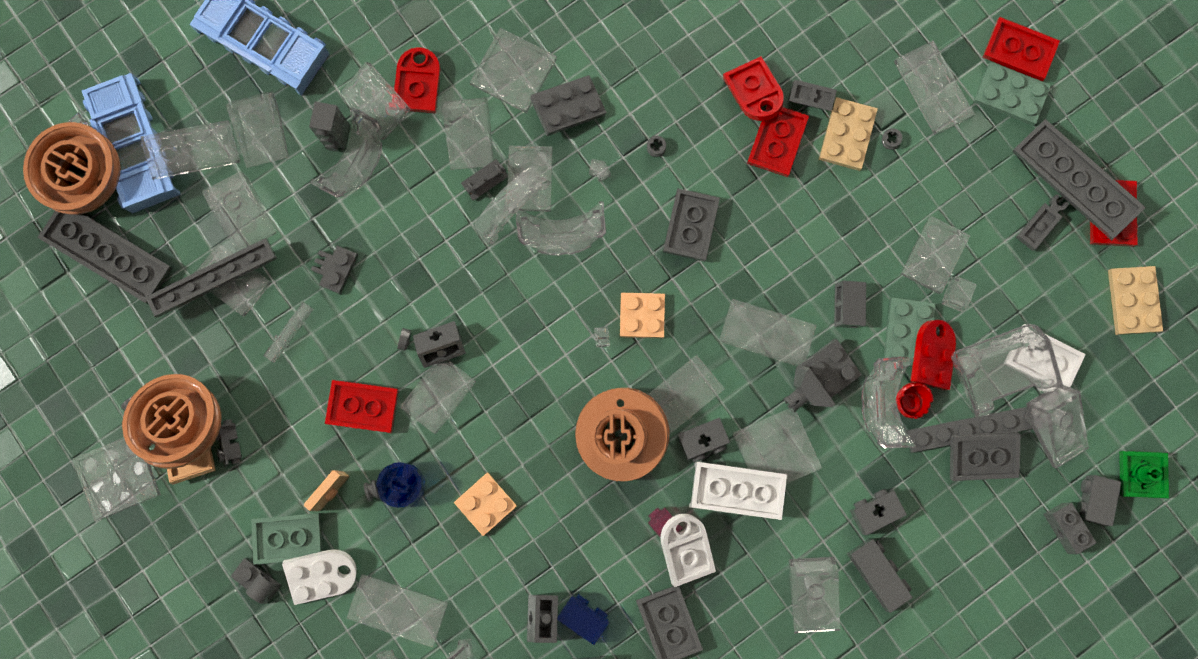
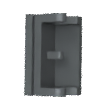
(812, 95)
(850, 304)

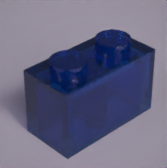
(583, 618)

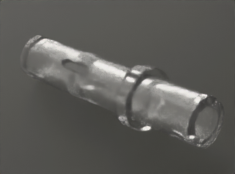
(288, 332)

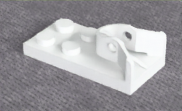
(738, 490)

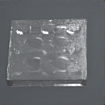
(513, 70)
(778, 446)
(114, 479)

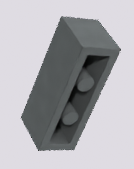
(329, 126)
(880, 575)

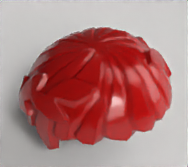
(914, 400)

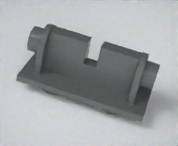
(484, 179)
(228, 451)

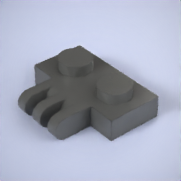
(335, 268)

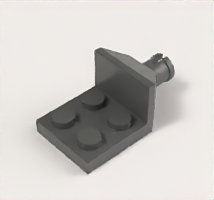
(822, 377)

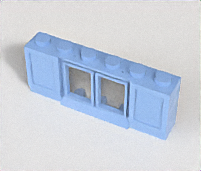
(262, 40)
(121, 117)

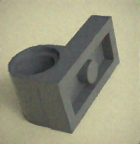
(258, 583)

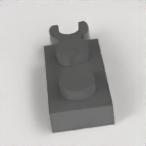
(1041, 223)

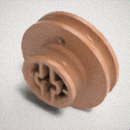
(49, 163)
(176, 417)
(639, 418)

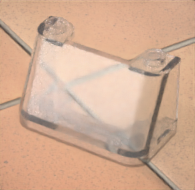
(1006, 366)

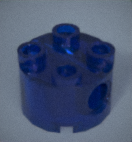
(400, 485)

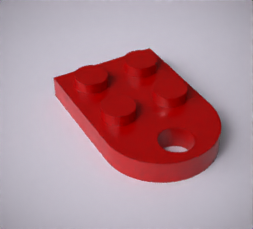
(417, 82)
(755, 87)
(933, 355)

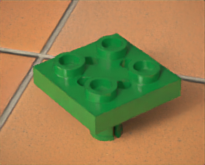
(1154, 474)

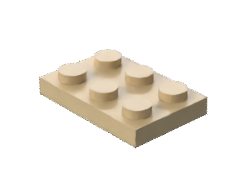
(848, 134)
(1135, 300)

